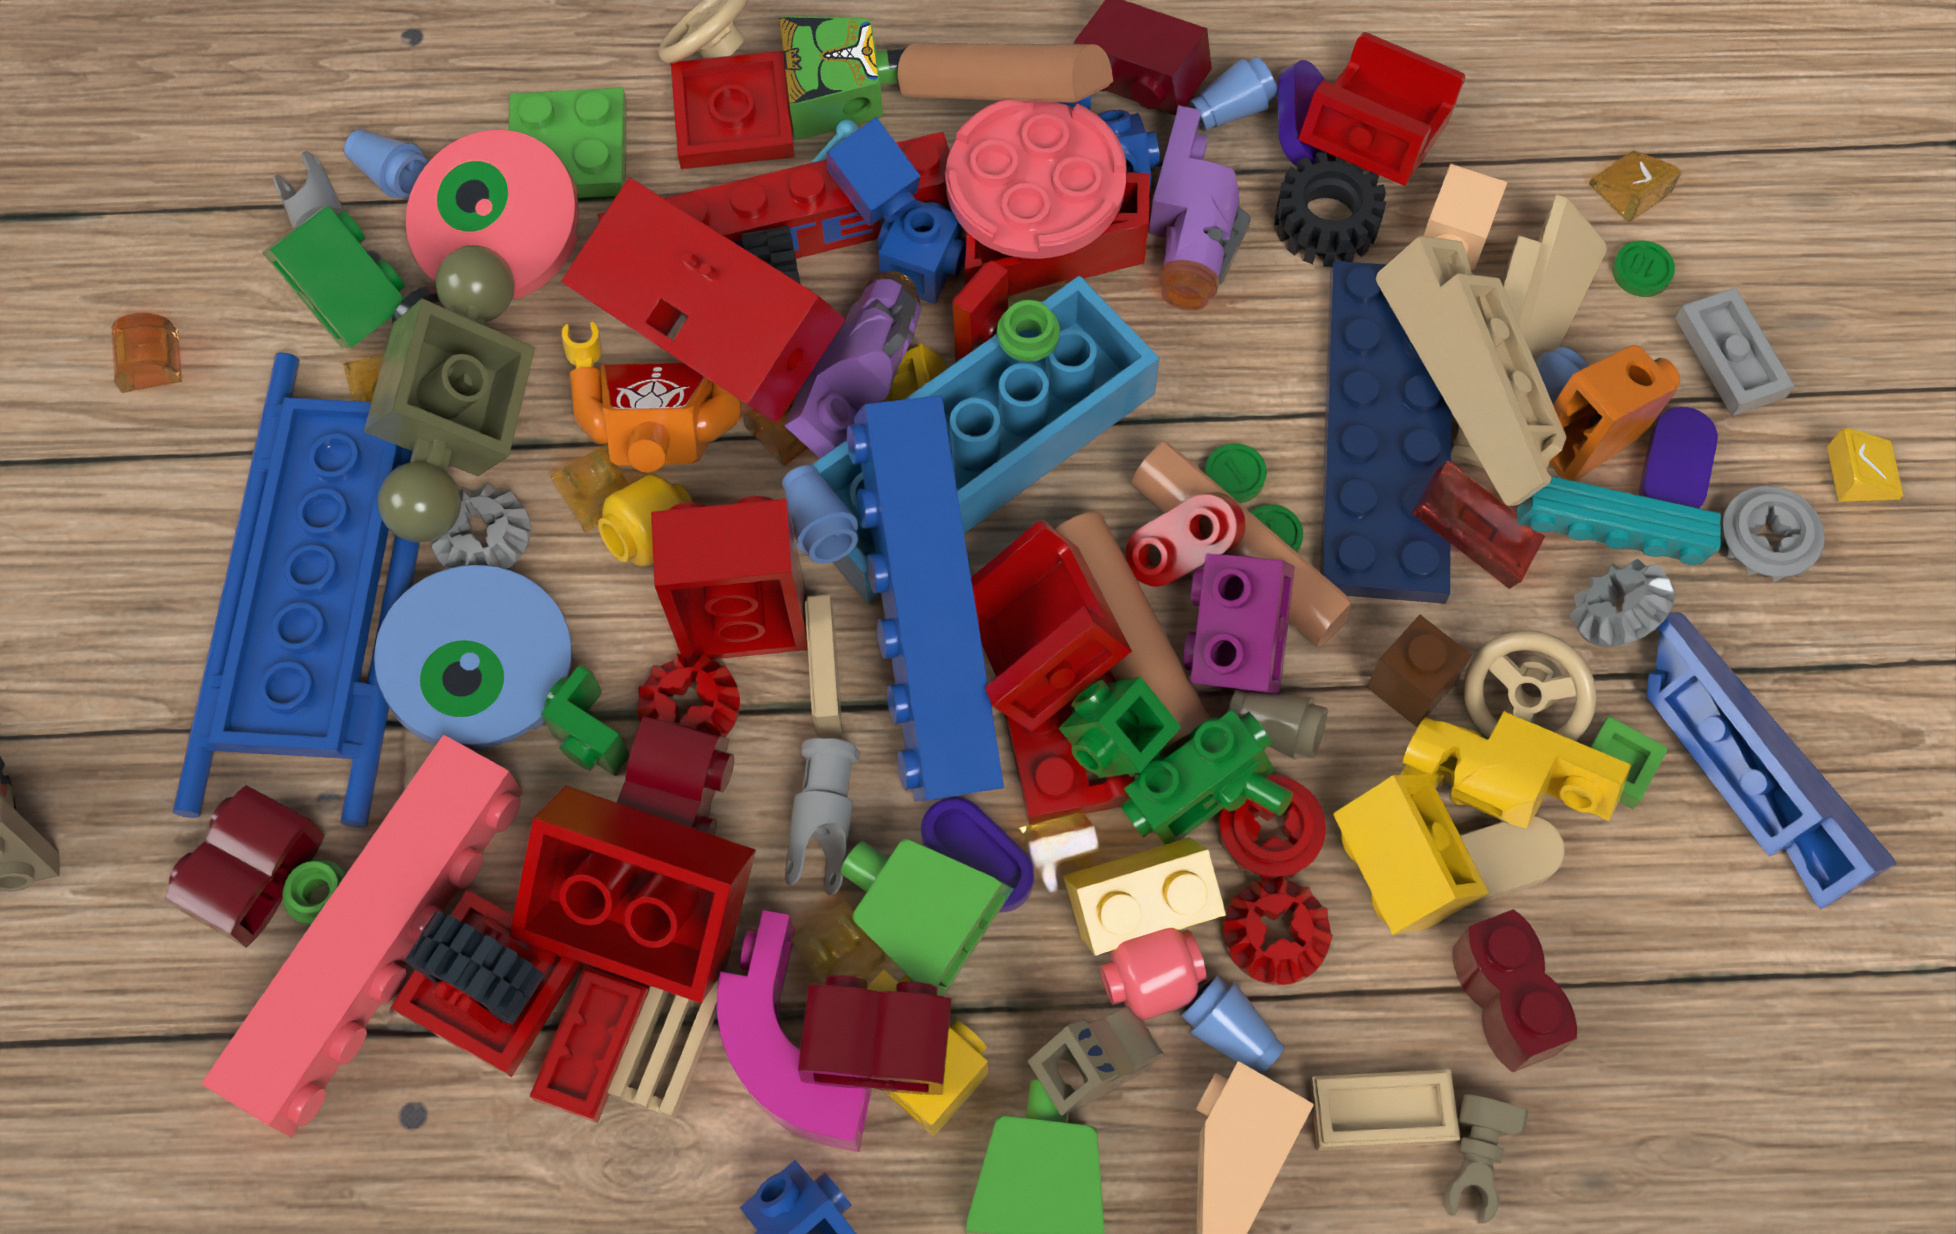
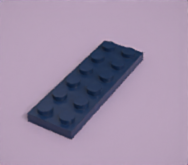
(1380, 449)

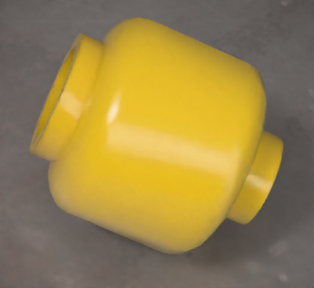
(627, 517)

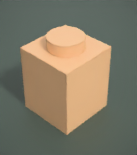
(1466, 209)

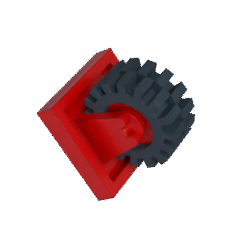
(481, 984)

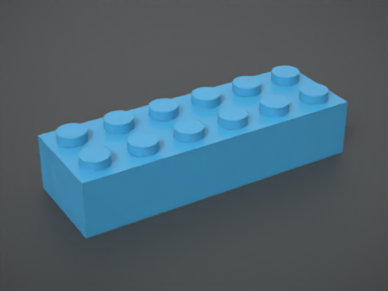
(1019, 417)

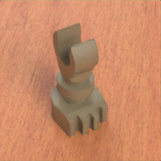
(1488, 1121)

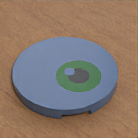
(472, 656)

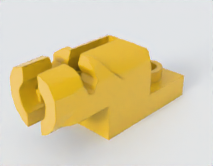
(1515, 769)

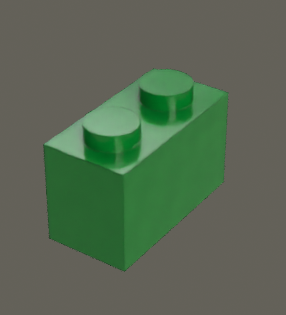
(337, 275)

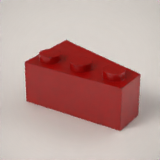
(1116, 249)

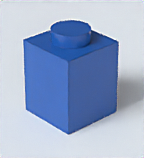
(874, 173)

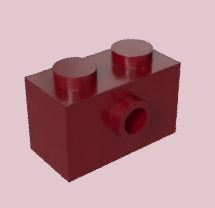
(1150, 54)

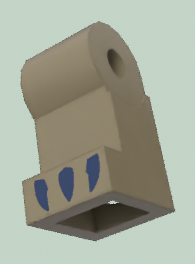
(1102, 1051)

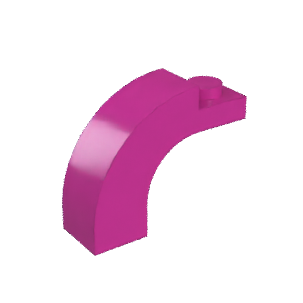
(765, 1057)

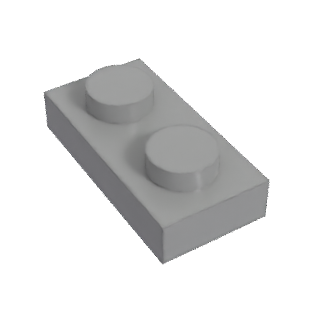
(1734, 351)

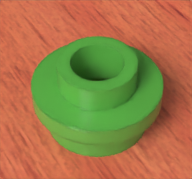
(1028, 316)
(301, 884)

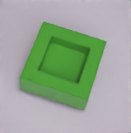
(1633, 748)

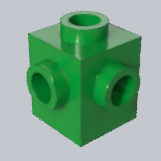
(1118, 727)

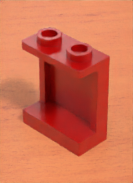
(1383, 109)
(1043, 626)

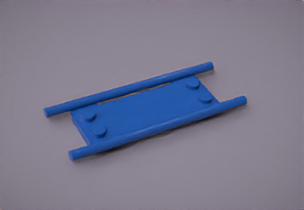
(302, 599)

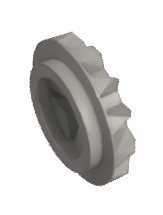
(1788, 516)
(505, 539)
(1646, 604)

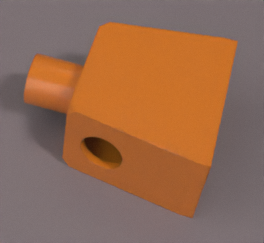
(1627, 393)

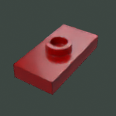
(979, 308)
(589, 1044)

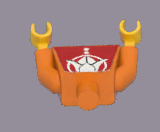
(646, 410)

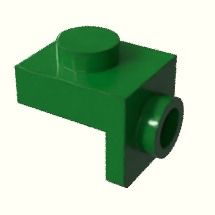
(583, 736)

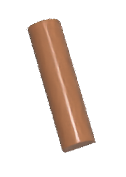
(1004, 71)
(1316, 605)
(1151, 650)

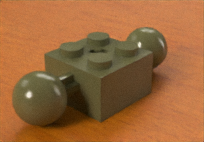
(448, 392)

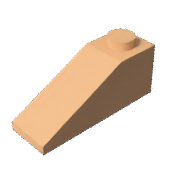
(1243, 1146)

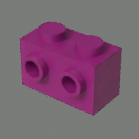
(1240, 623)

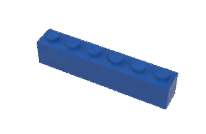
(925, 598)

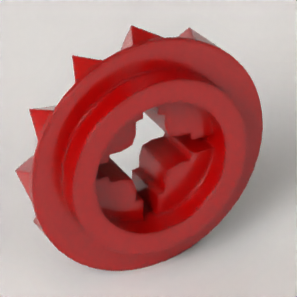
(713, 687)
(1303, 826)
(1284, 961)

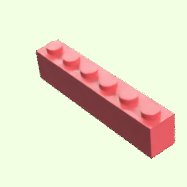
(360, 939)

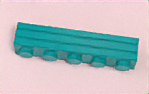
(1623, 520)

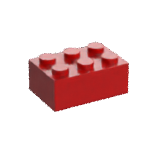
(730, 578)
(631, 893)

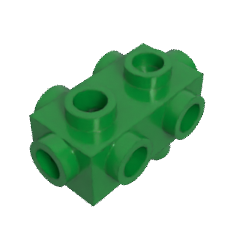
(1210, 772)

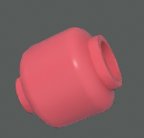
(1155, 972)

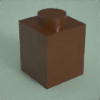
(1418, 670)

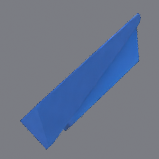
(1760, 767)

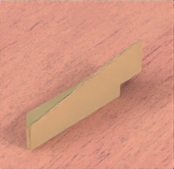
(1547, 285)
(1477, 361)

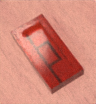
(1478, 525)

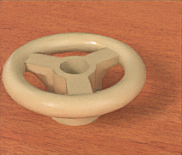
(704, 30)
(1532, 670)

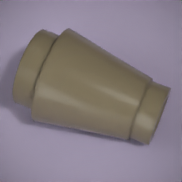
(1289, 720)

